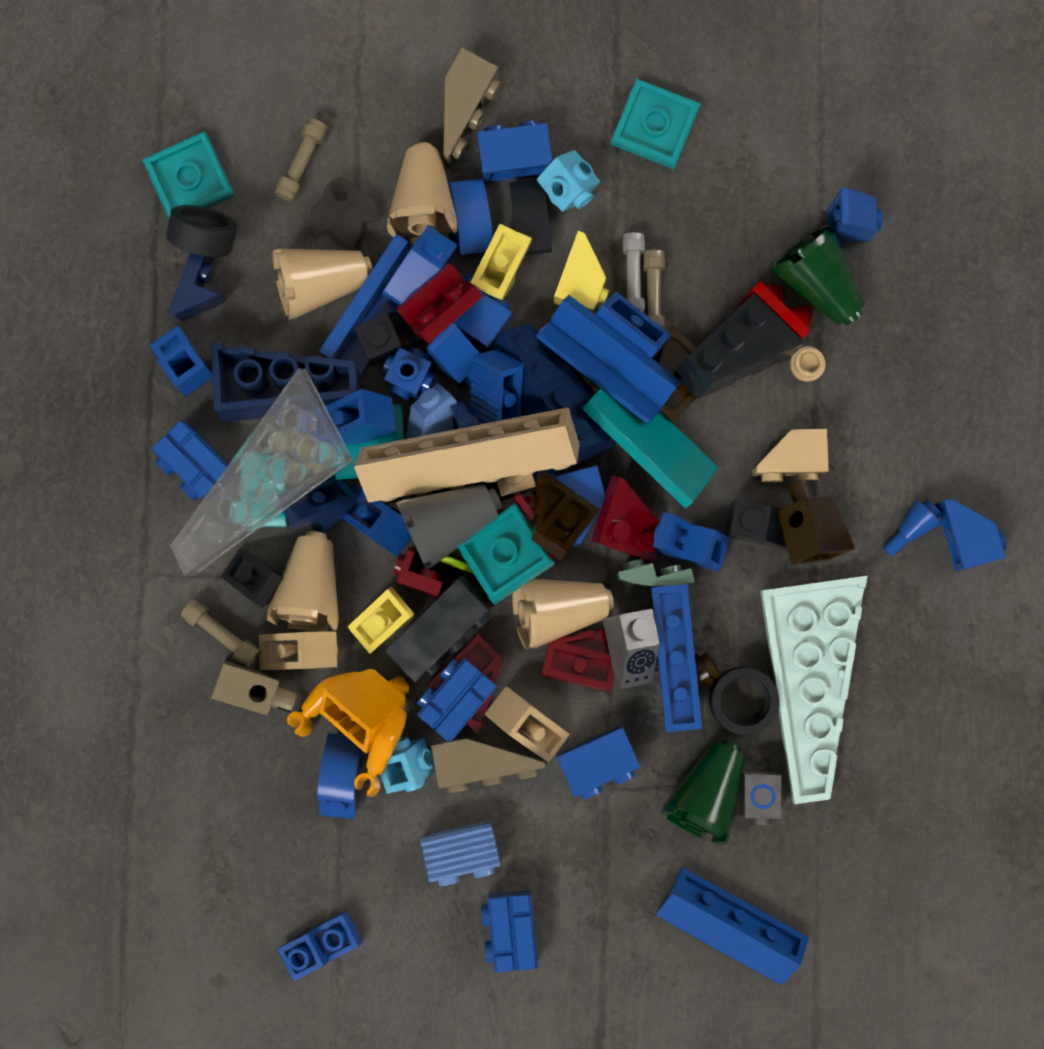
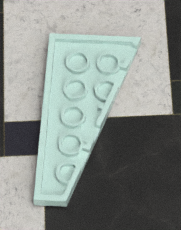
(812, 658)

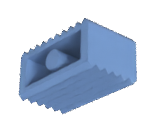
(460, 852)

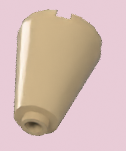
(421, 195)
(317, 277)
(308, 587)
(558, 608)

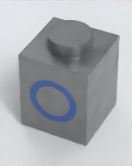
(760, 797)

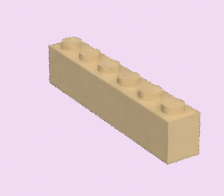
(468, 455)

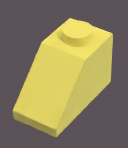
(582, 276)

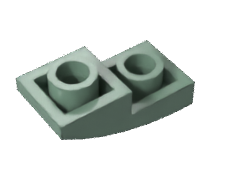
(644, 575)

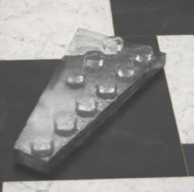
(275, 467)

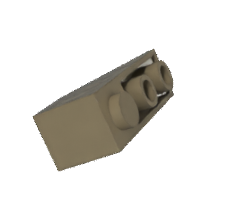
(467, 89)
(473, 760)

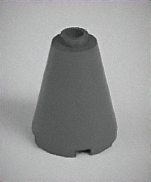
(448, 519)

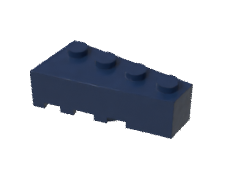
(251, 380)
(552, 386)

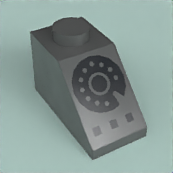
(632, 647)

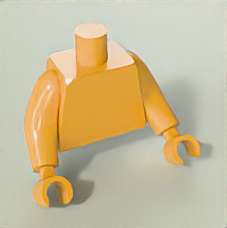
(365, 711)

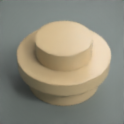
(807, 364)

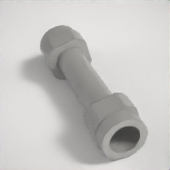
(633, 247)

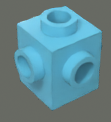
(569, 181)
(408, 766)

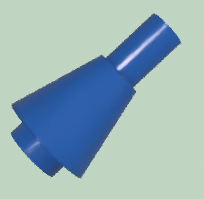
(919, 521)

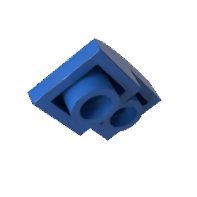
(472, 216)
(319, 946)

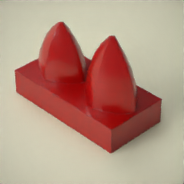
(796, 318)

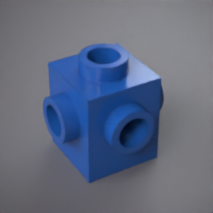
(416, 383)

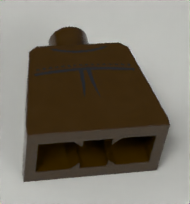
(813, 527)

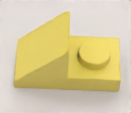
(501, 262)
(381, 620)

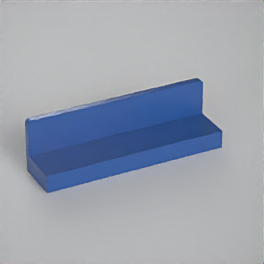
(367, 305)
(608, 359)
(676, 658)
(733, 926)

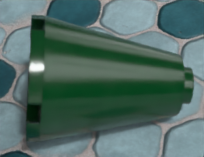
(822, 276)
(708, 793)

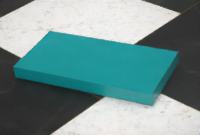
(655, 446)

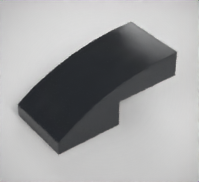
(531, 214)

